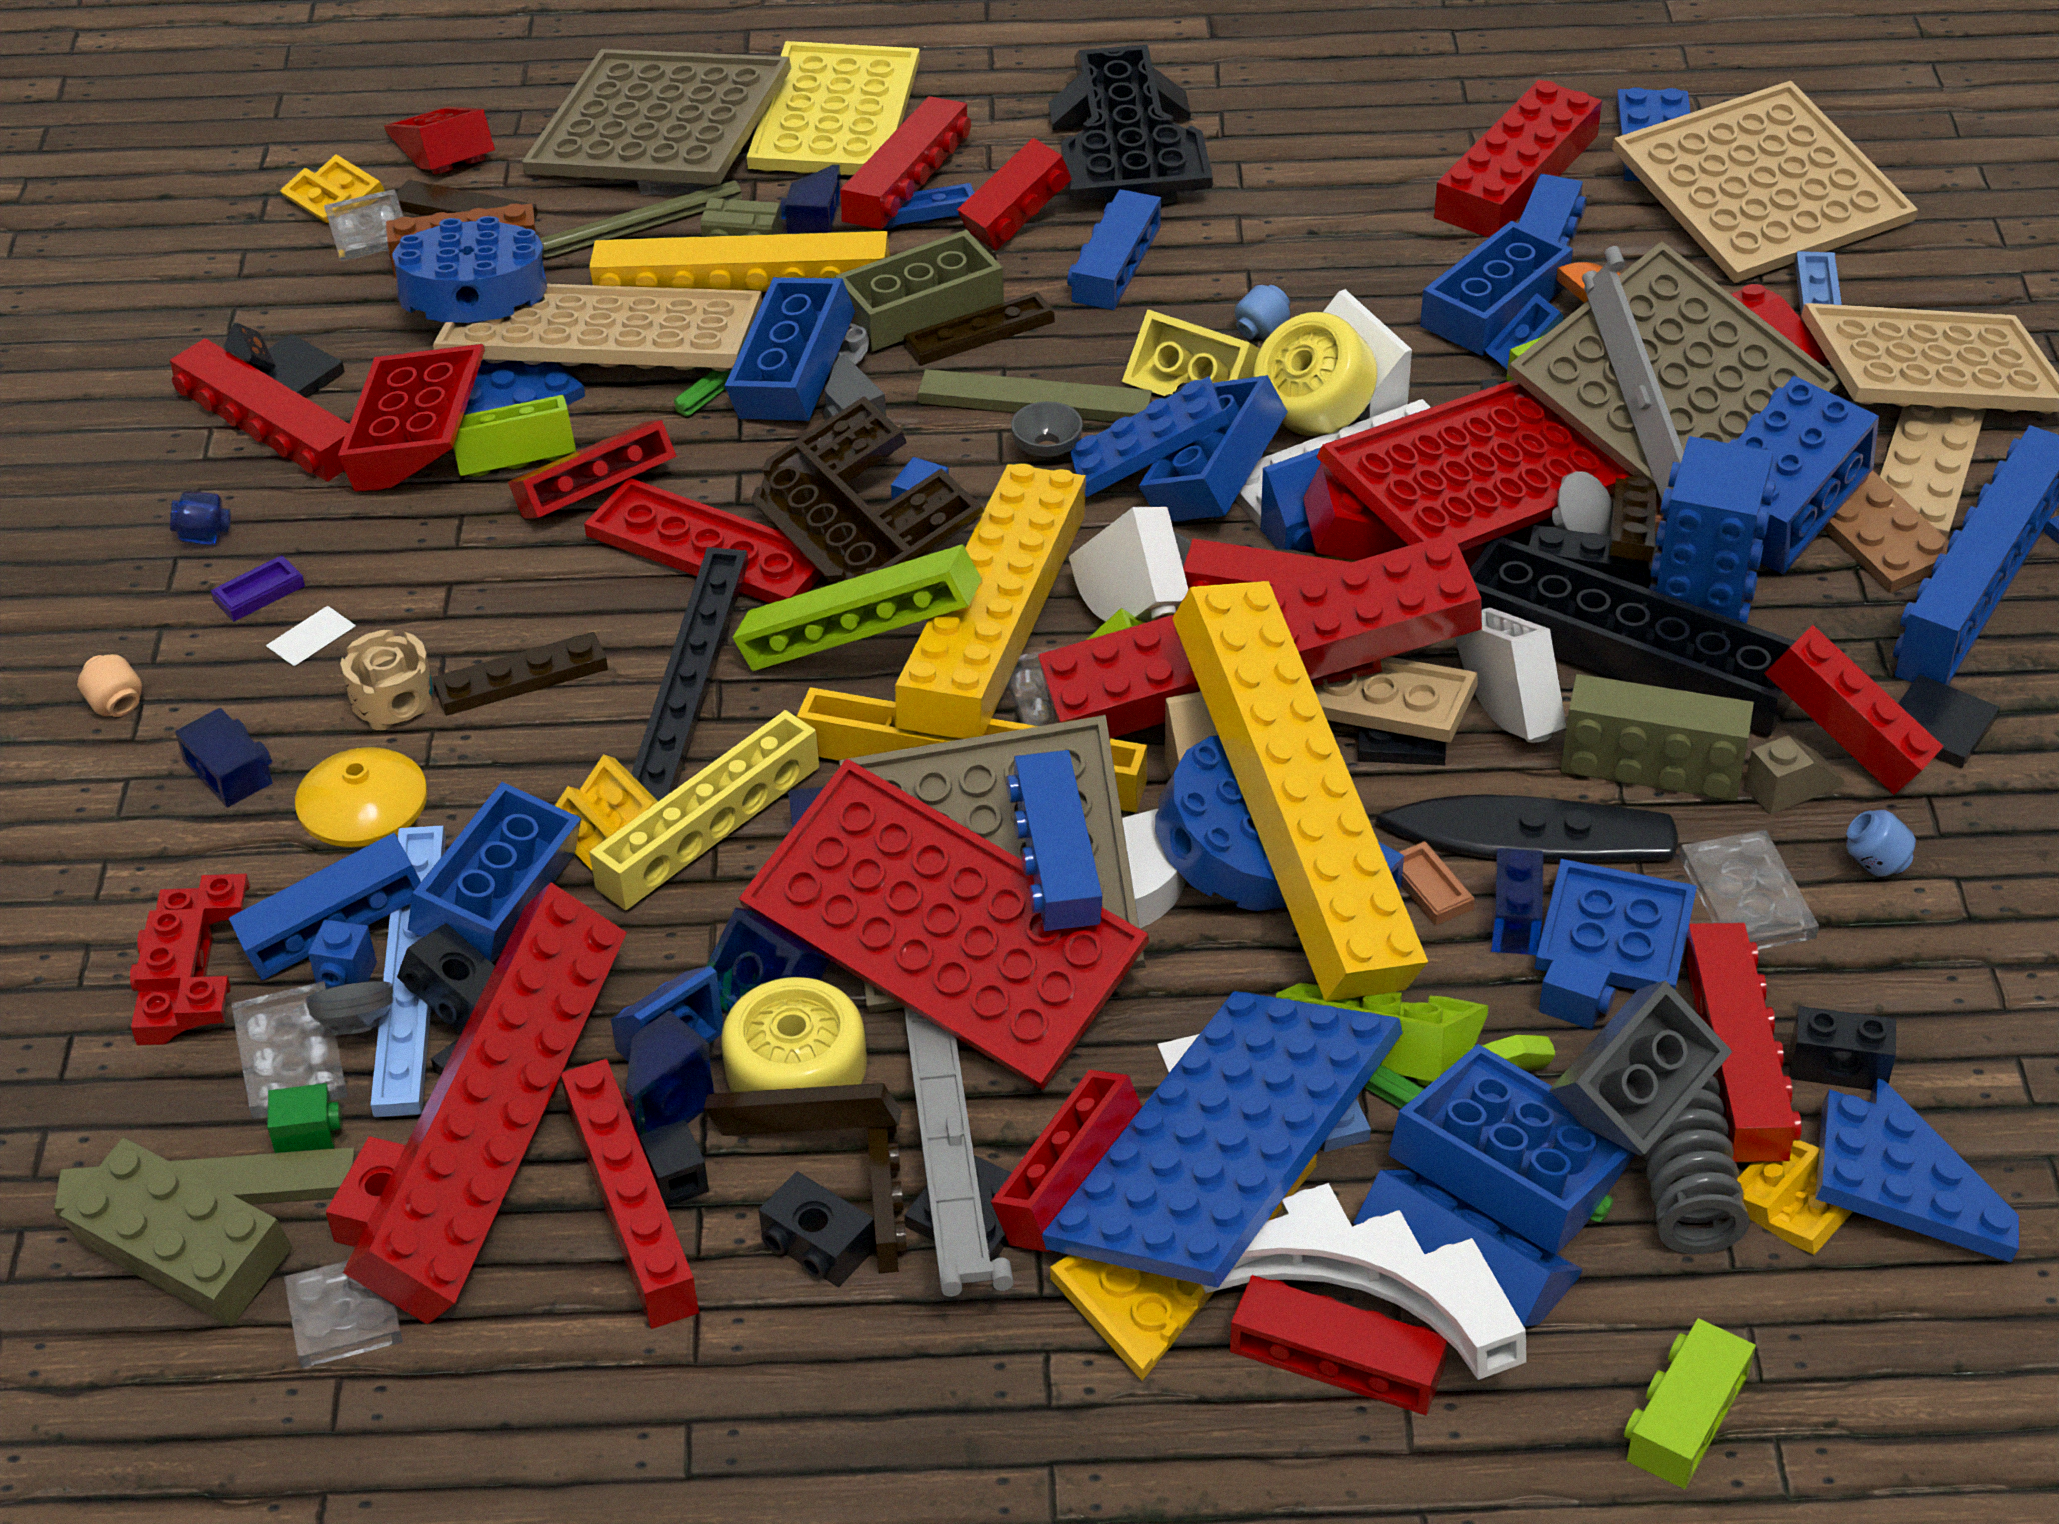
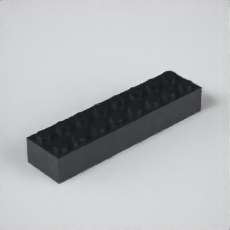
(1633, 629)

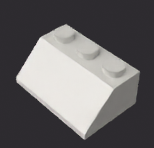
(1390, 352)

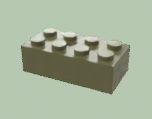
(923, 287)
(1656, 737)
(177, 1231)

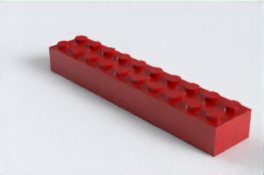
(1333, 616)
(485, 1106)

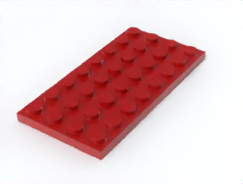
(1467, 466)
(940, 923)

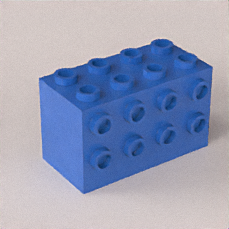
(1818, 461)
(1714, 526)

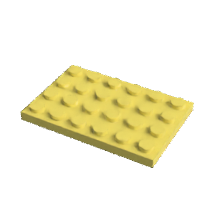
(833, 107)

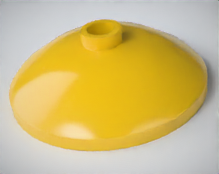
(360, 796)

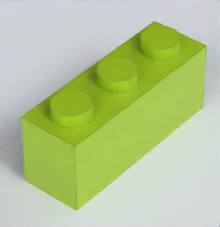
(514, 436)
(1688, 1402)

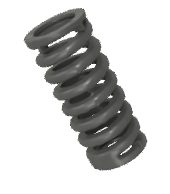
(1698, 1153)

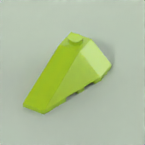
(1432, 1034)

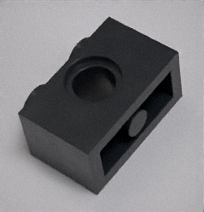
(446, 974)
(1842, 1048)
(817, 1229)

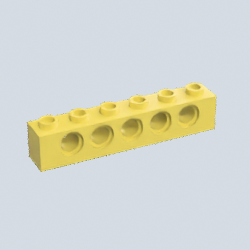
(704, 810)

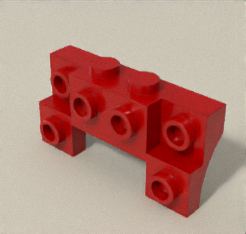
(176, 958)

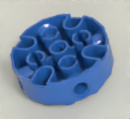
(469, 270)
(1211, 832)

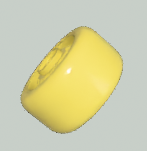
(1319, 372)
(793, 1037)

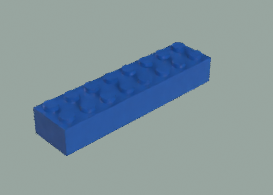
(1980, 560)

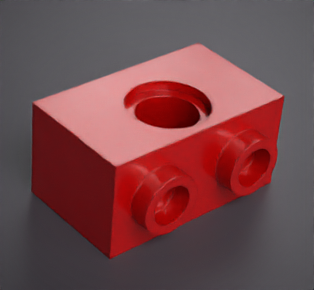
(362, 1189)

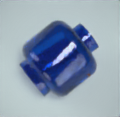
(199, 518)

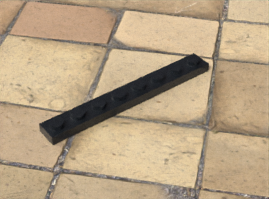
(690, 671)

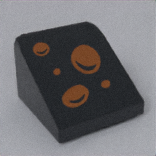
(249, 346)

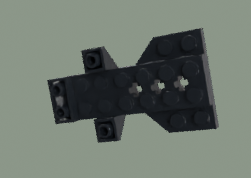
(1128, 130)

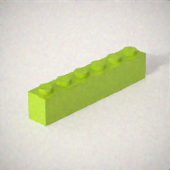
(858, 608)

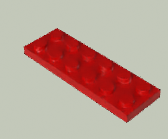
(681, 529)

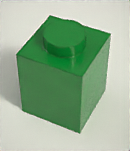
(303, 1118)

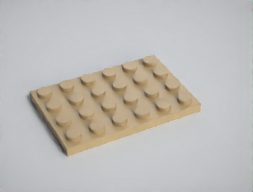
(1934, 358)

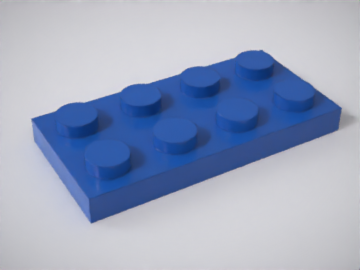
(1646, 108)
(1149, 435)

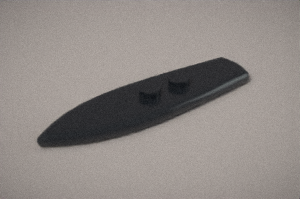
(1556, 826)

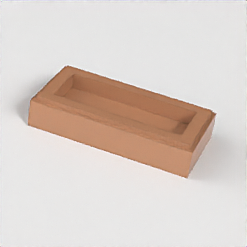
(1434, 885)

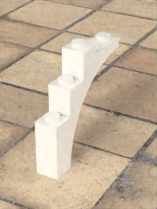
(1382, 1257)

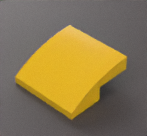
(332, 183)
(604, 804)
(1784, 1201)

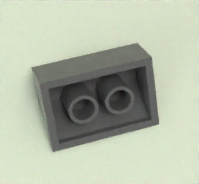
(1641, 1069)

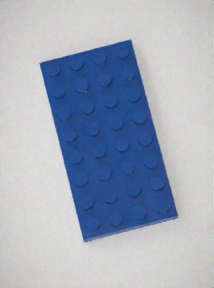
(1223, 1138)

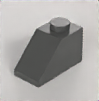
(847, 386)

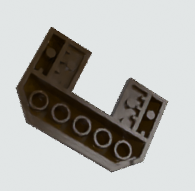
(831, 524)

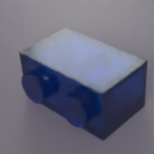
(225, 756)
(1517, 901)

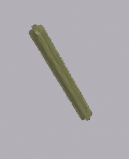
(636, 220)

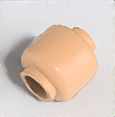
(110, 685)

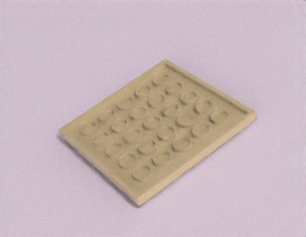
(1763, 180)

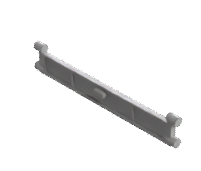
(1633, 368)
(950, 1161)

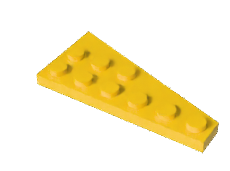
(1133, 1308)

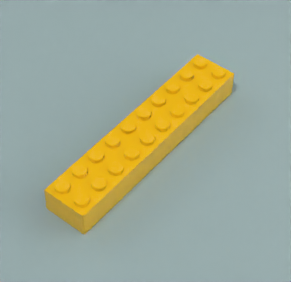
(971, 652)
(1298, 792)

